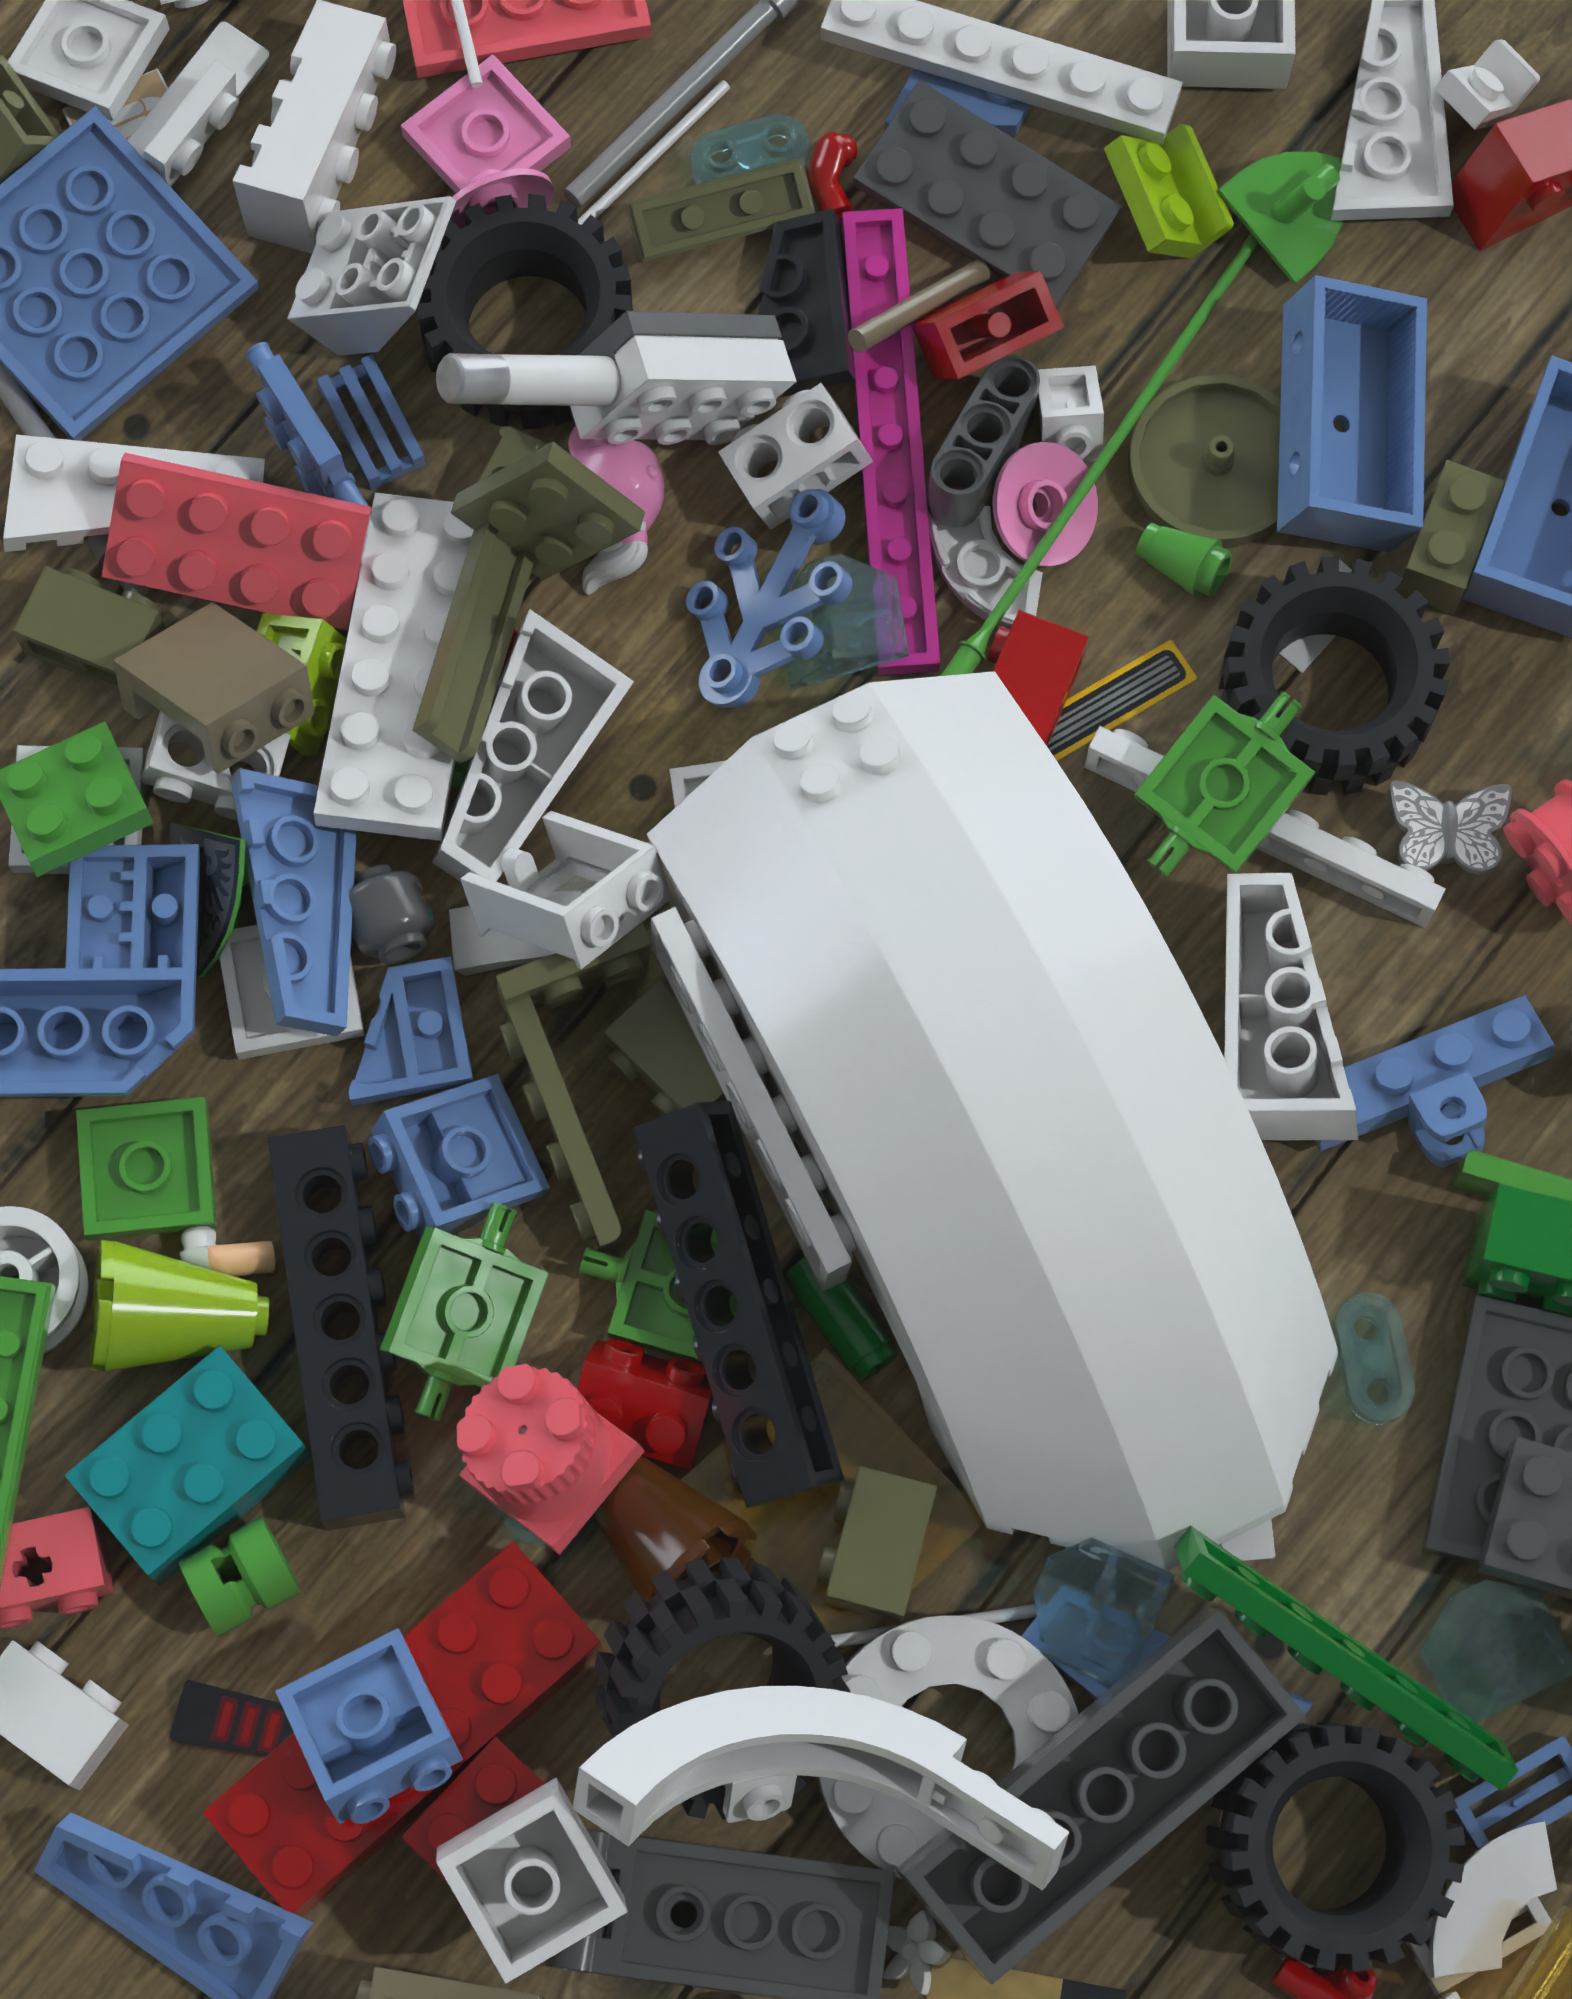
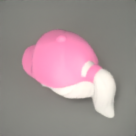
(637, 475)

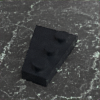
(809, 298)

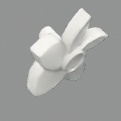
(915, 1951)

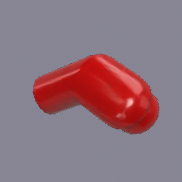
(824, 168)
(1304, 1983)

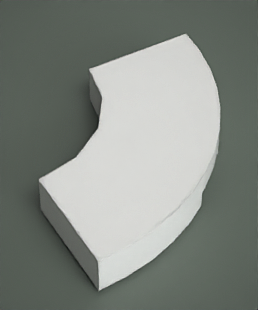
(980, 569)
(1492, 1890)

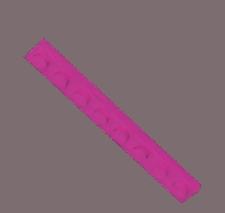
(891, 432)

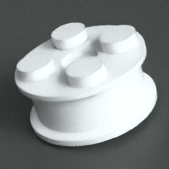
(44, 1253)

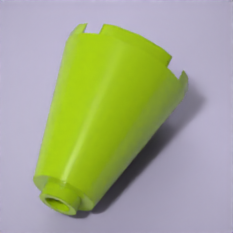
(167, 1309)

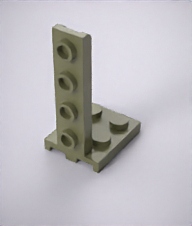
(524, 521)
(557, 986)

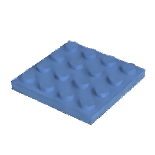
(103, 275)

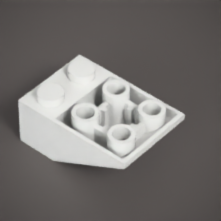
(369, 273)

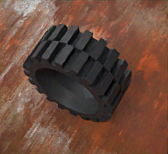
(513, 246)
(1362, 612)
(698, 1611)
(1413, 1862)

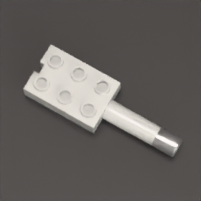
(642, 377)

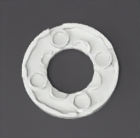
(936, 1654)

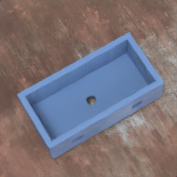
(1359, 361)
(1527, 547)

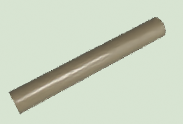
(918, 306)

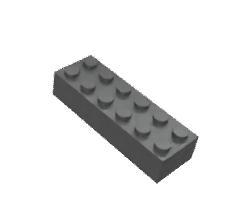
(1117, 1785)

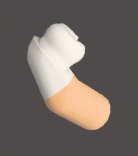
(231, 1259)

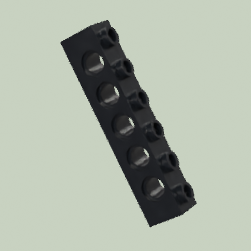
(299, 1168)
(765, 1321)

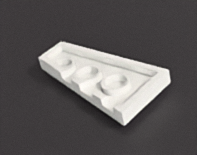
(1397, 123)
(69, 486)

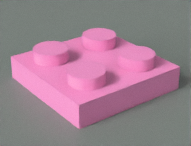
(485, 128)

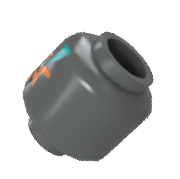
(390, 914)

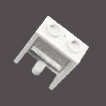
(579, 901)

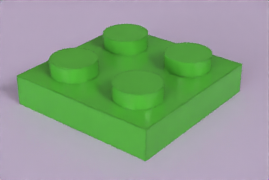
(72, 799)
(146, 1168)

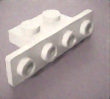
(199, 102)

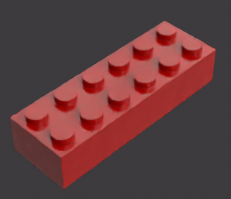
(489, 1665)

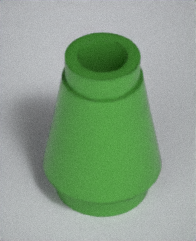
(1186, 558)

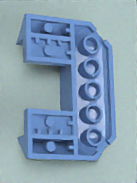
(124, 984)

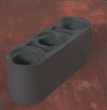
(986, 417)

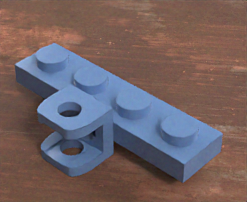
(1440, 1075)

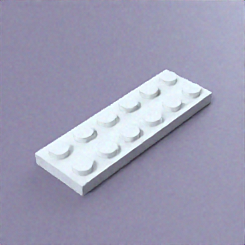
(374, 765)
(763, 1120)

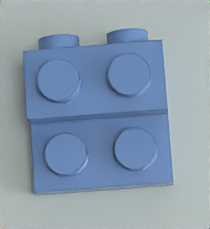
(456, 1157)
(370, 1729)

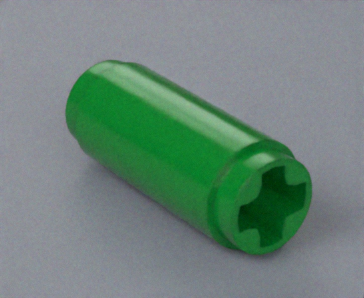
(844, 1322)

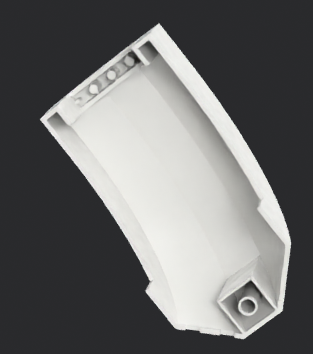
(1011, 1114)

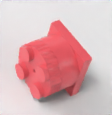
(542, 1452)

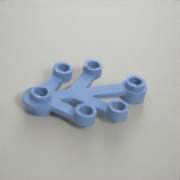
(768, 605)

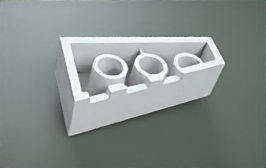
(315, 126)
(536, 732)
(1279, 1018)

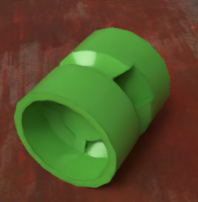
(264, 1572)

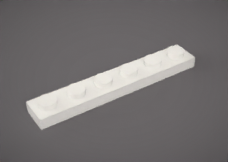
(1007, 63)
(1294, 839)

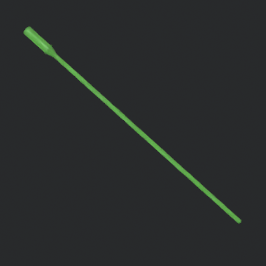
(972, 650)

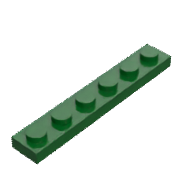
(1362, 1672)

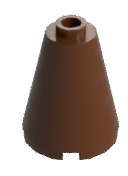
(663, 1523)

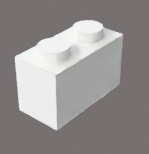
(52, 1717)

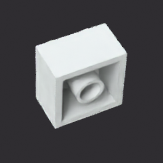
(1231, 43)
(531, 1880)

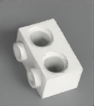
(799, 463)
(199, 781)

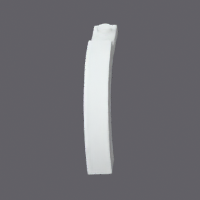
(814, 1735)

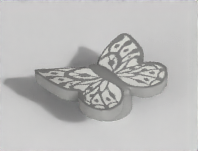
(1449, 830)

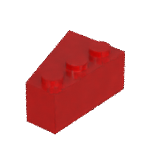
(1517, 175)

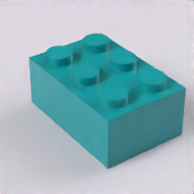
(188, 1465)

